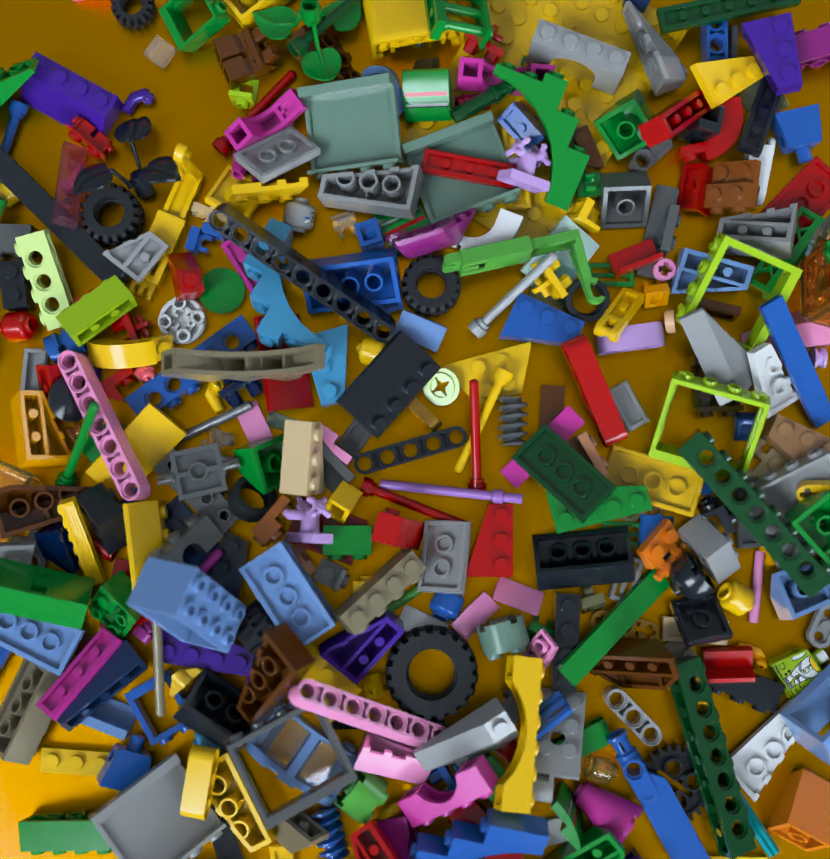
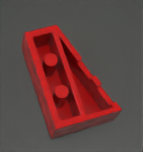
(397, 530)
(494, 544)

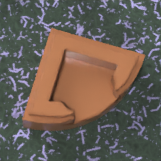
(304, 558)

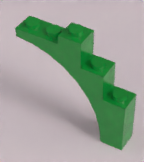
(559, 126)

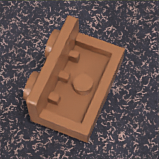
(585, 446)

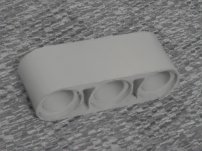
(637, 725)

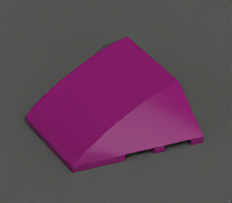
(432, 237)

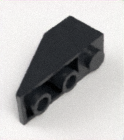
(762, 694)

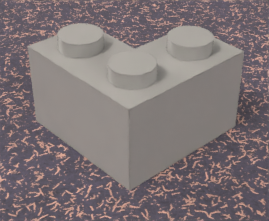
(710, 547)

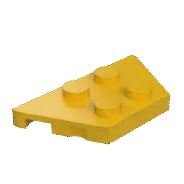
(483, 366)

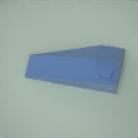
(790, 600)

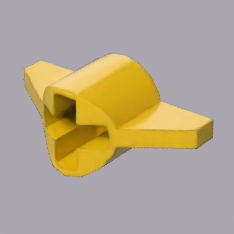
(182, 678)

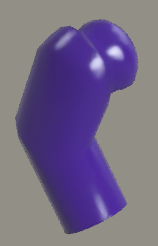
(135, 98)

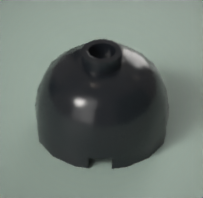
(689, 578)

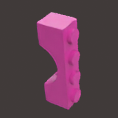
(476, 74)
(425, 803)

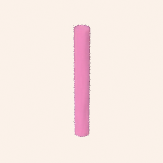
(757, 585)

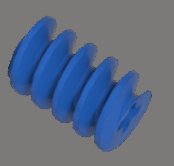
(334, 845)

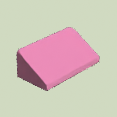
(518, 596)
(474, 614)

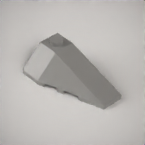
(717, 351)

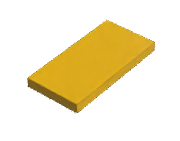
(151, 438)
(667, 484)

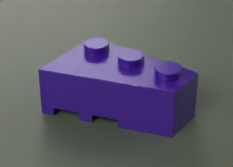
(775, 49)
(360, 652)

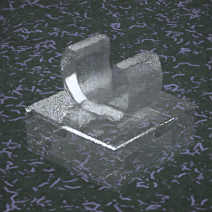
(343, 221)

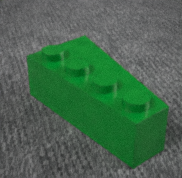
(622, 502)
(60, 834)

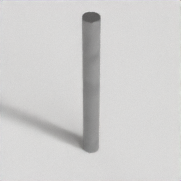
(217, 420)

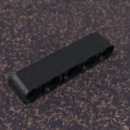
(422, 450)

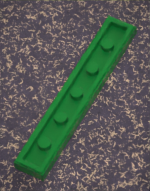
(612, 627)

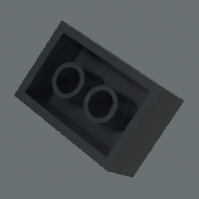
(212, 709)

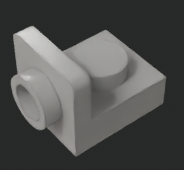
(331, 574)

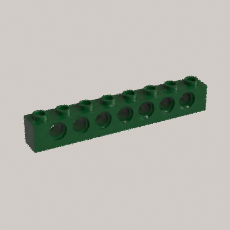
(809, 581)
(721, 817)

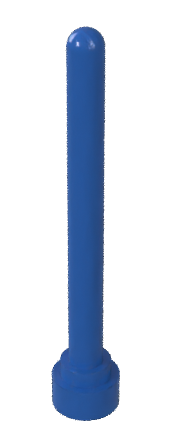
(16, 112)

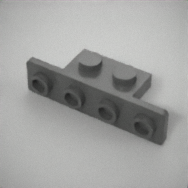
(661, 223)

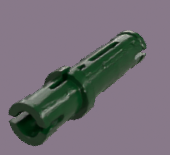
(492, 95)

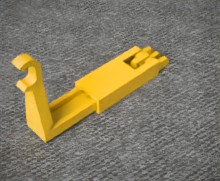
(171, 221)

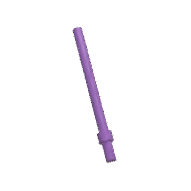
(497, 496)

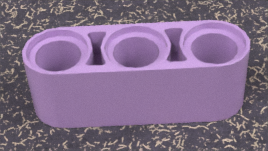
(633, 338)

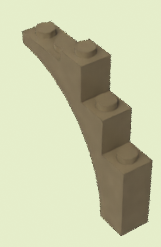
(242, 366)

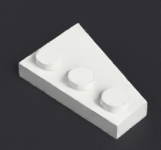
(770, 378)

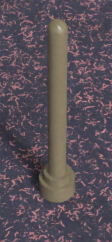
(158, 670)

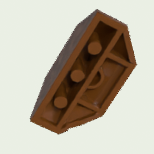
(638, 665)

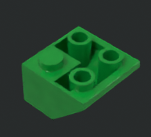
(111, 605)

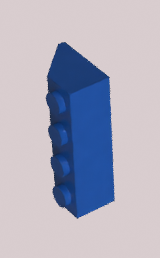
(368, 273)

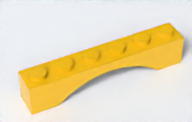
(515, 786)

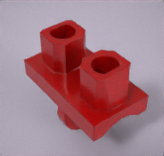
(493, 53)
(127, 323)

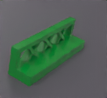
(798, 253)

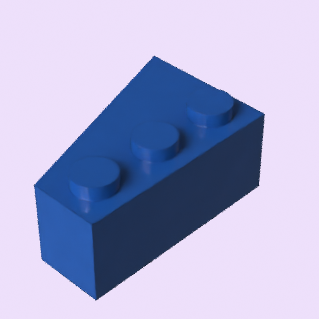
(539, 323)

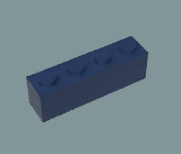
(112, 677)

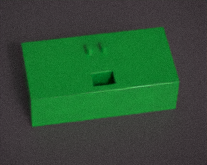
(44, 593)

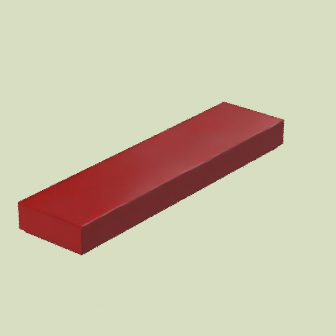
(464, 168)

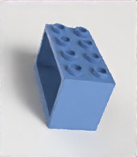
(289, 592)
(187, 604)
(809, 714)

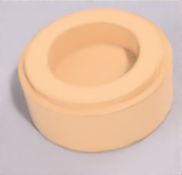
(670, 322)

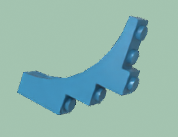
(268, 297)

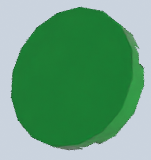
(223, 291)

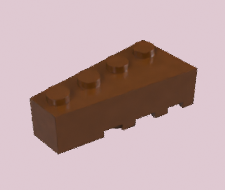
(279, 666)

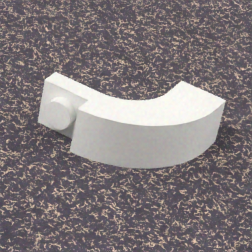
(505, 228)

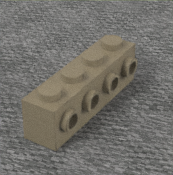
(379, 591)

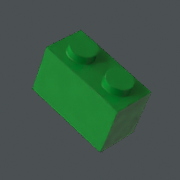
(348, 540)

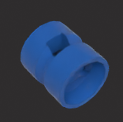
(54, 345)

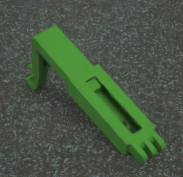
(519, 251)

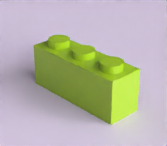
(96, 310)

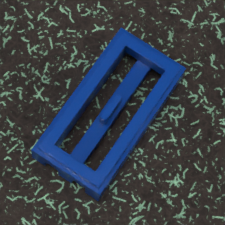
(548, 708)

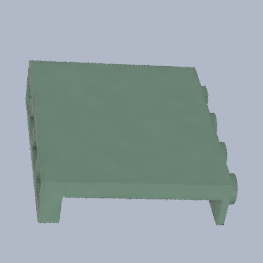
(353, 124)
(448, 196)

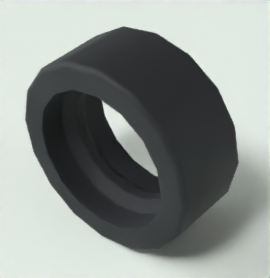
(588, 317)
(244, 511)

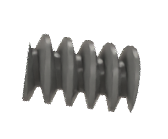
(512, 420)

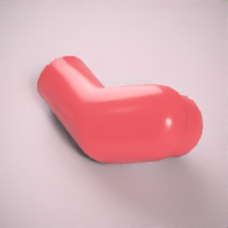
(144, 373)

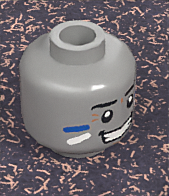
(299, 215)

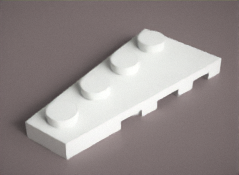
(761, 754)

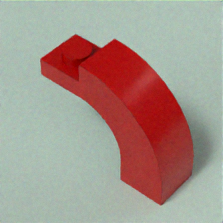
(717, 146)

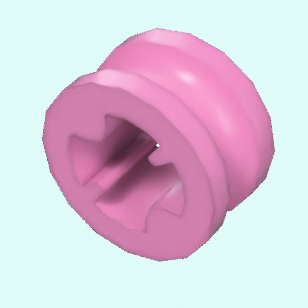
(669, 275)

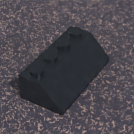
(388, 384)
(583, 558)

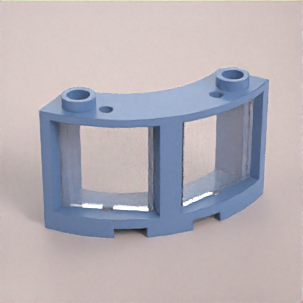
(299, 753)

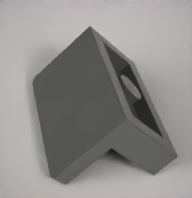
(334, 470)

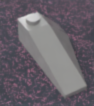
(657, 58)
(475, 734)

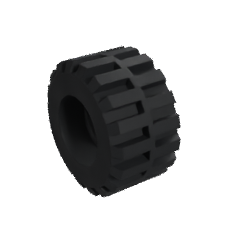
(102, 199)
(426, 305)
(253, 627)

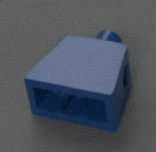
(798, 131)
(125, 764)

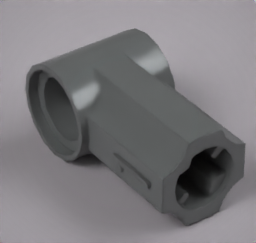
(649, 156)

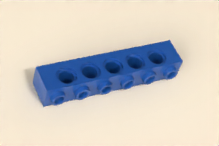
(237, 328)

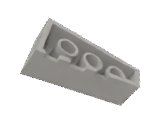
(374, 192)

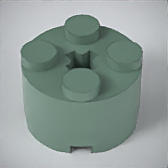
(503, 635)

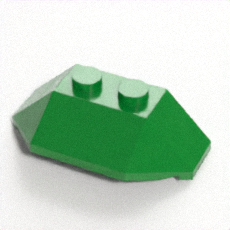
(596, 844)

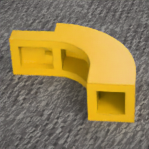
(122, 354)

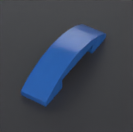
(371, 239)

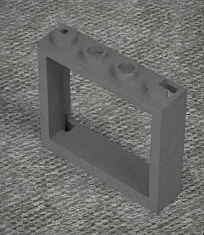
(310, 796)

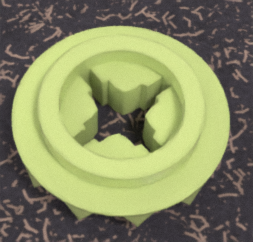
(441, 397)

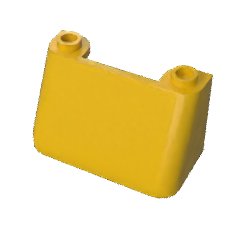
(402, 24)

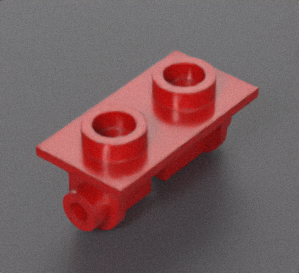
(82, 131)

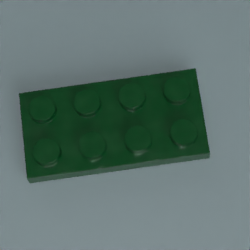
(563, 473)

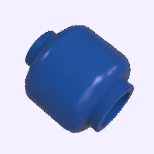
(446, 606)

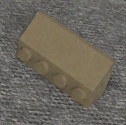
(20, 719)

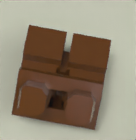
(245, 56)

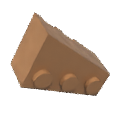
(792, 438)

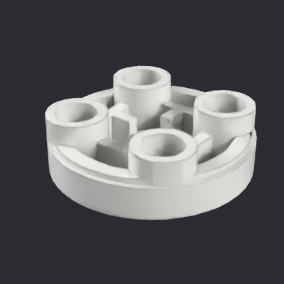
(183, 320)

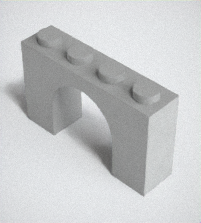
(603, 59)

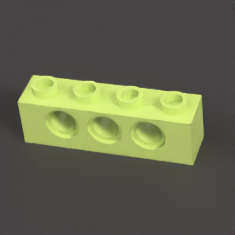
(51, 266)

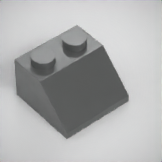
(624, 199)

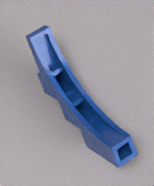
(497, 834)

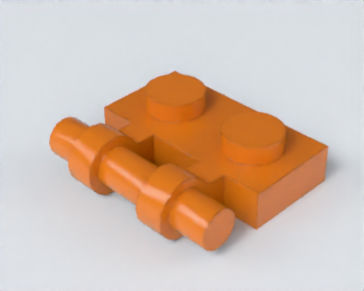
(657, 545)

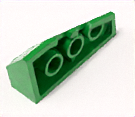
(15, 77)
(812, 521)

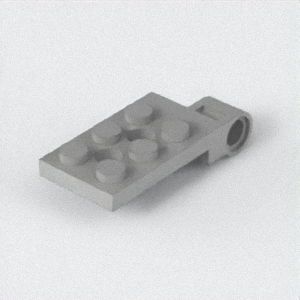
(562, 759)

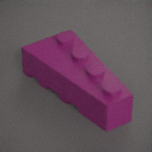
(813, 46)

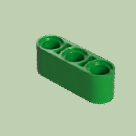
(593, 736)

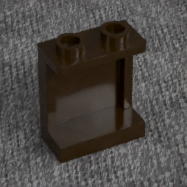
(706, 403)

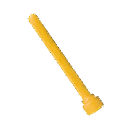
(501, 379)

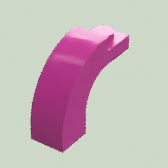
(276, 118)

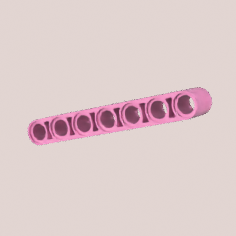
(113, 431)
(360, 711)

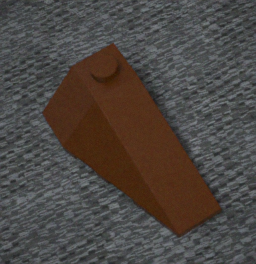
(330, 38)
(31, 506)

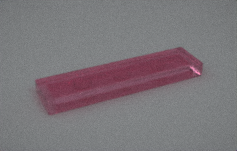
(66, 204)

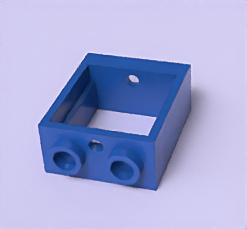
(132, 698)

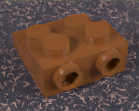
(733, 187)
(271, 527)

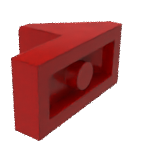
(112, 385)

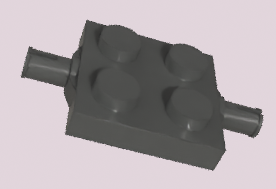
(198, 471)

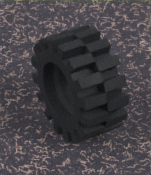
(133, 20)

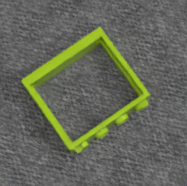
(707, 268)
(669, 453)

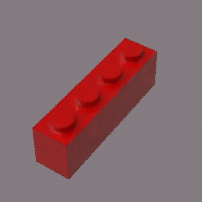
(674, 118)

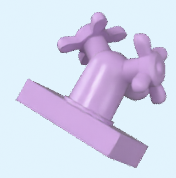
(526, 164)
(310, 521)

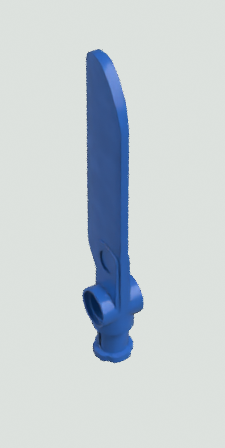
(658, 802)

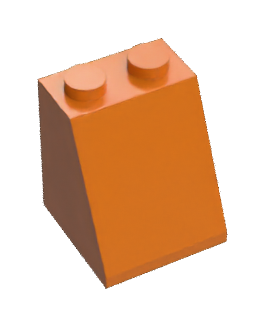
(803, 811)

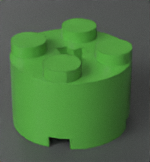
(363, 796)

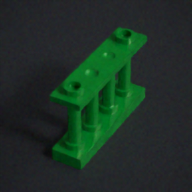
(439, 22)

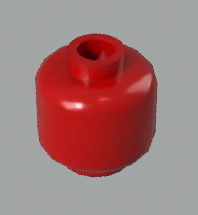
(18, 326)

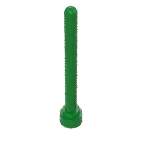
(67, 476)

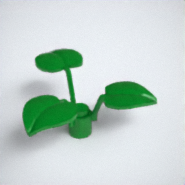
(278, 24)

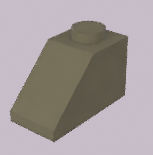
(300, 832)

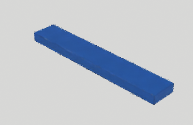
(796, 360)

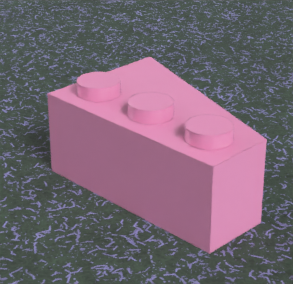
(389, 759)

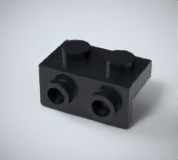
(713, 505)

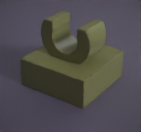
(591, 601)

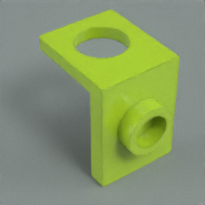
(244, 99)

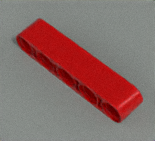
(594, 390)

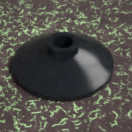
(61, 401)

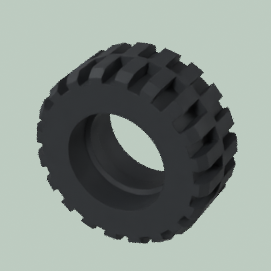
(431, 705)

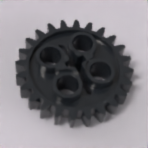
(680, 774)

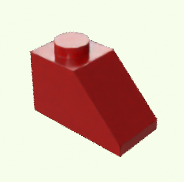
(185, 276)

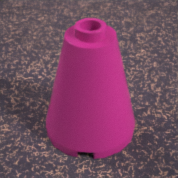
(607, 809)

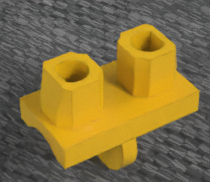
(549, 284)

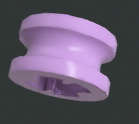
(818, 357)

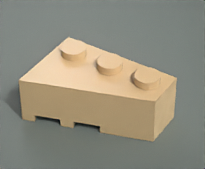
(302, 458)

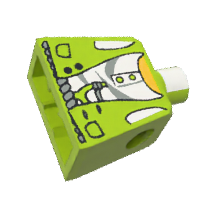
(797, 668)

